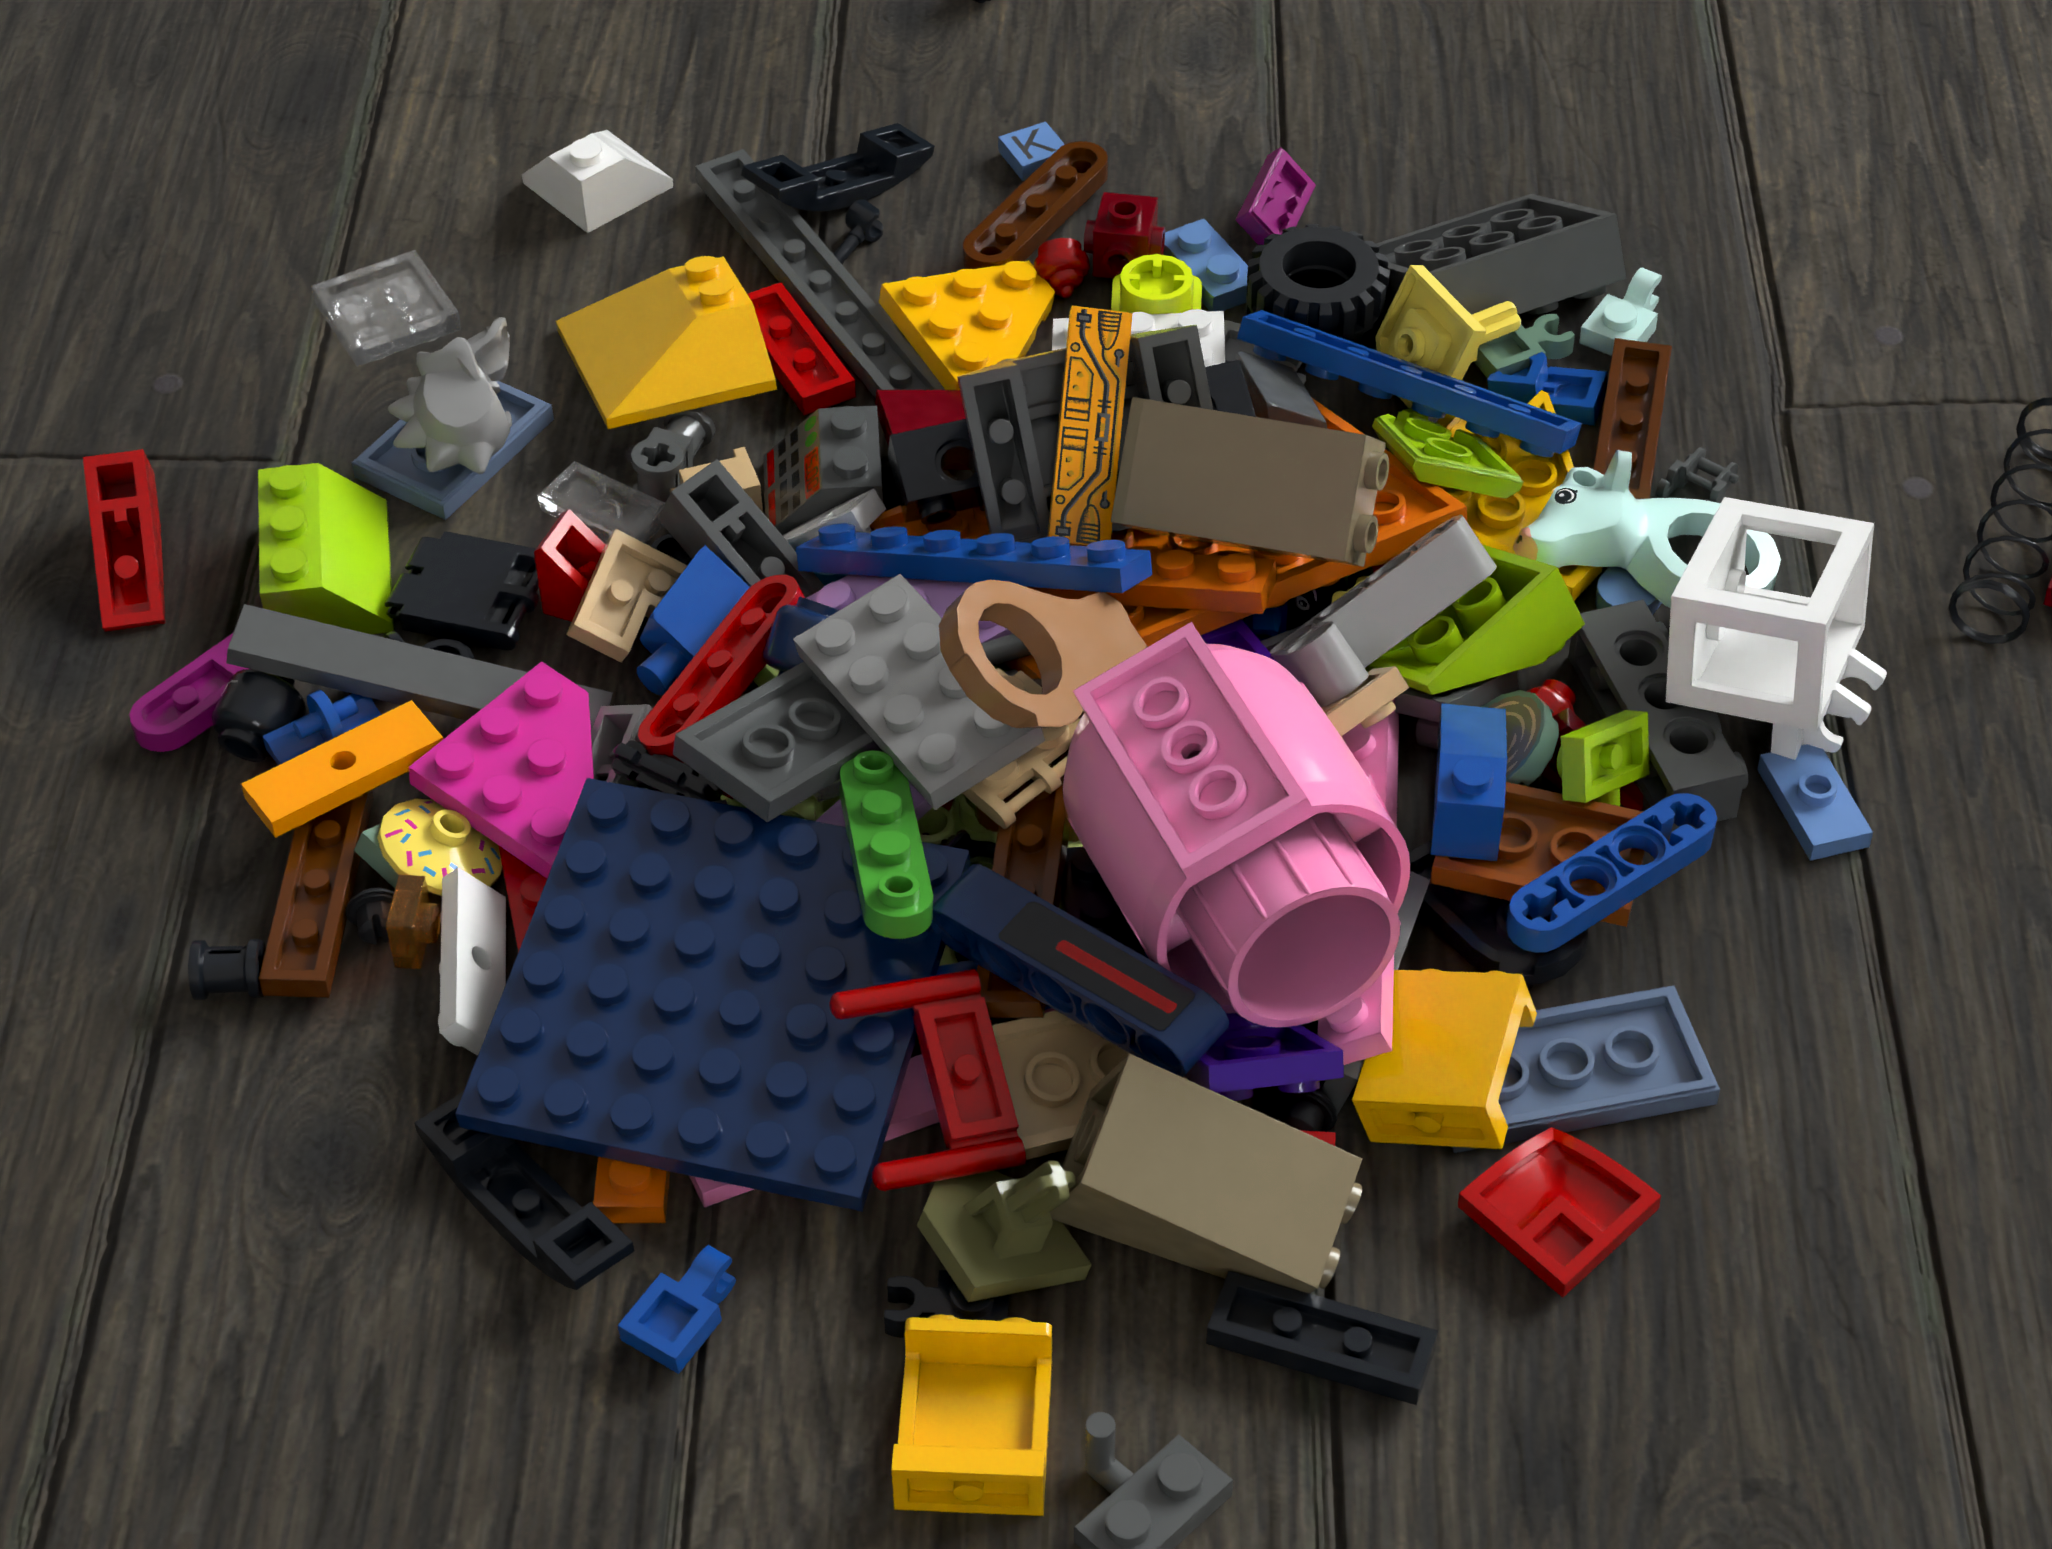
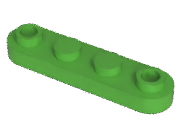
(885, 846)

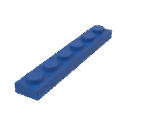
(1431, 391)
(996, 556)

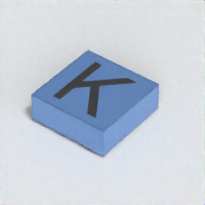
(1028, 148)

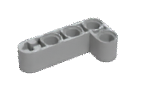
(1383, 610)

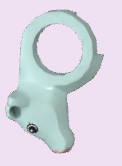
(1601, 524)

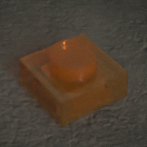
(411, 922)

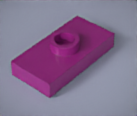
(1275, 197)

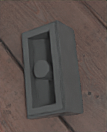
(1278, 392)

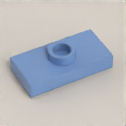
(1815, 802)

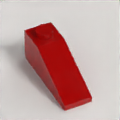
(126, 539)

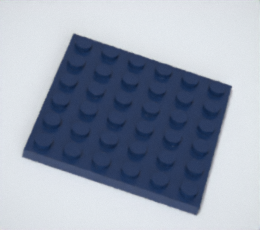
(686, 997)

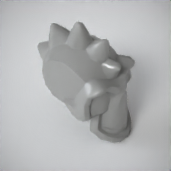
(455, 402)

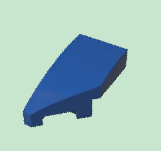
(1573, 392)

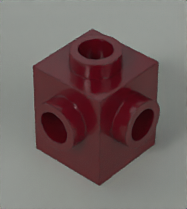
(1123, 232)

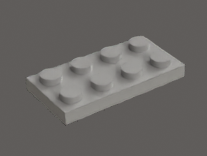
(893, 680)

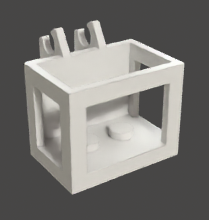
(1768, 649)

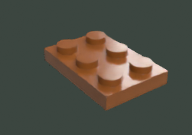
(1534, 838)

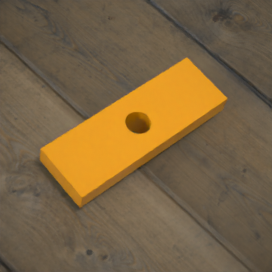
(340, 768)

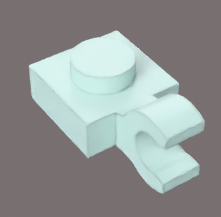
(1626, 317)

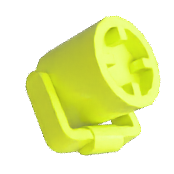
(1156, 286)

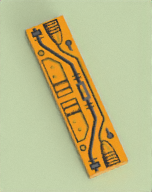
(1090, 425)

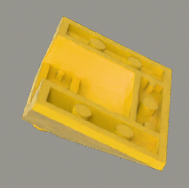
(669, 344)

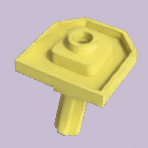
(1435, 329)

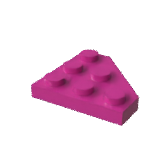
(516, 766)

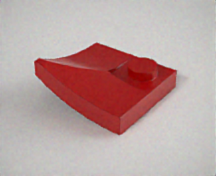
(1559, 1206)

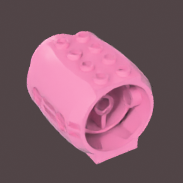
(1236, 829)

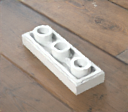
(471, 958)

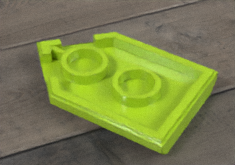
(1444, 460)

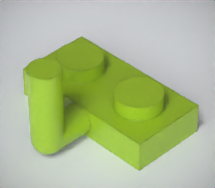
(1604, 757)

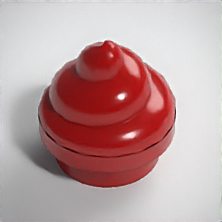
(1062, 265)

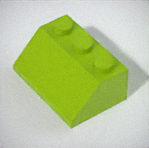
(323, 548)

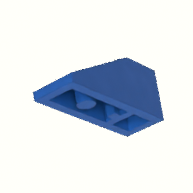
(1470, 782)

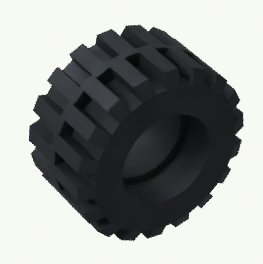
(1321, 281)

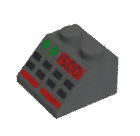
(822, 465)

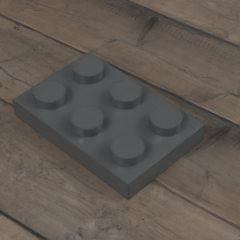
(775, 743)

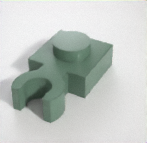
(1512, 351)

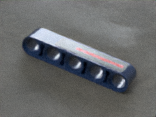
(1078, 970)

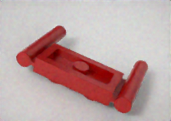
(961, 1071)

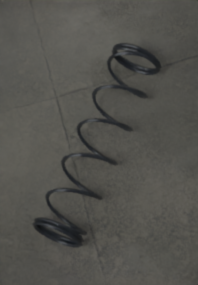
(1974, 582)

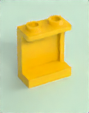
(1445, 1059)
(974, 1416)

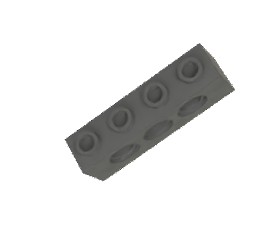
(1624, 667)

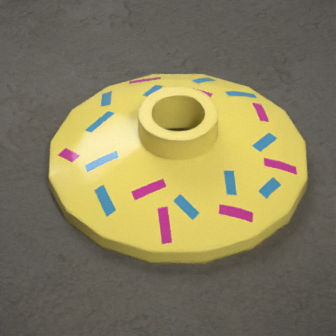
(433, 841)

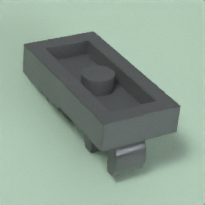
(1428, 707)

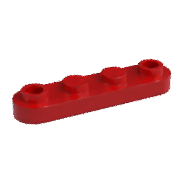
(721, 666)

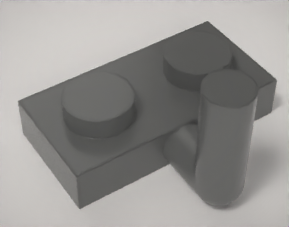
(1157, 1502)

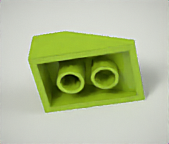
(1492, 630)

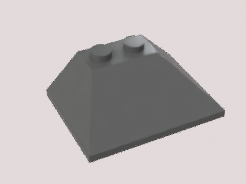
(1016, 413)

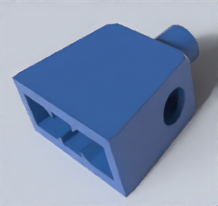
(687, 618)

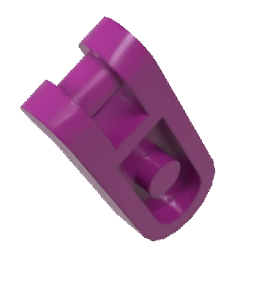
(183, 702)

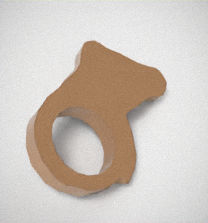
(1065, 636)

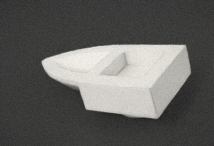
(858, 511)

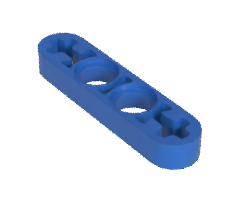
(1606, 866)

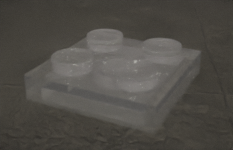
(386, 308)

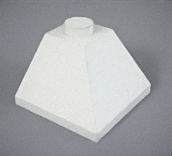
(596, 180)

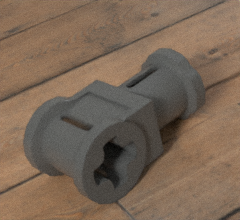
(670, 450)

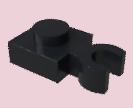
(938, 1300)

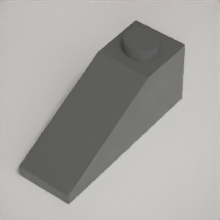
(721, 515)

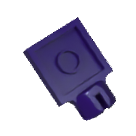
(1265, 1056)

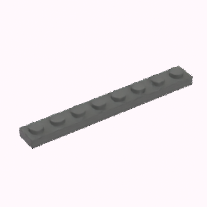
(815, 279)

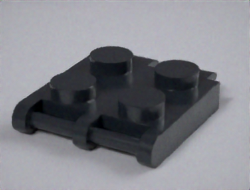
(466, 590)

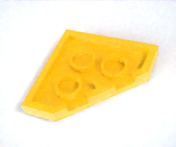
(969, 316)

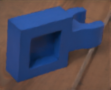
(679, 1316)

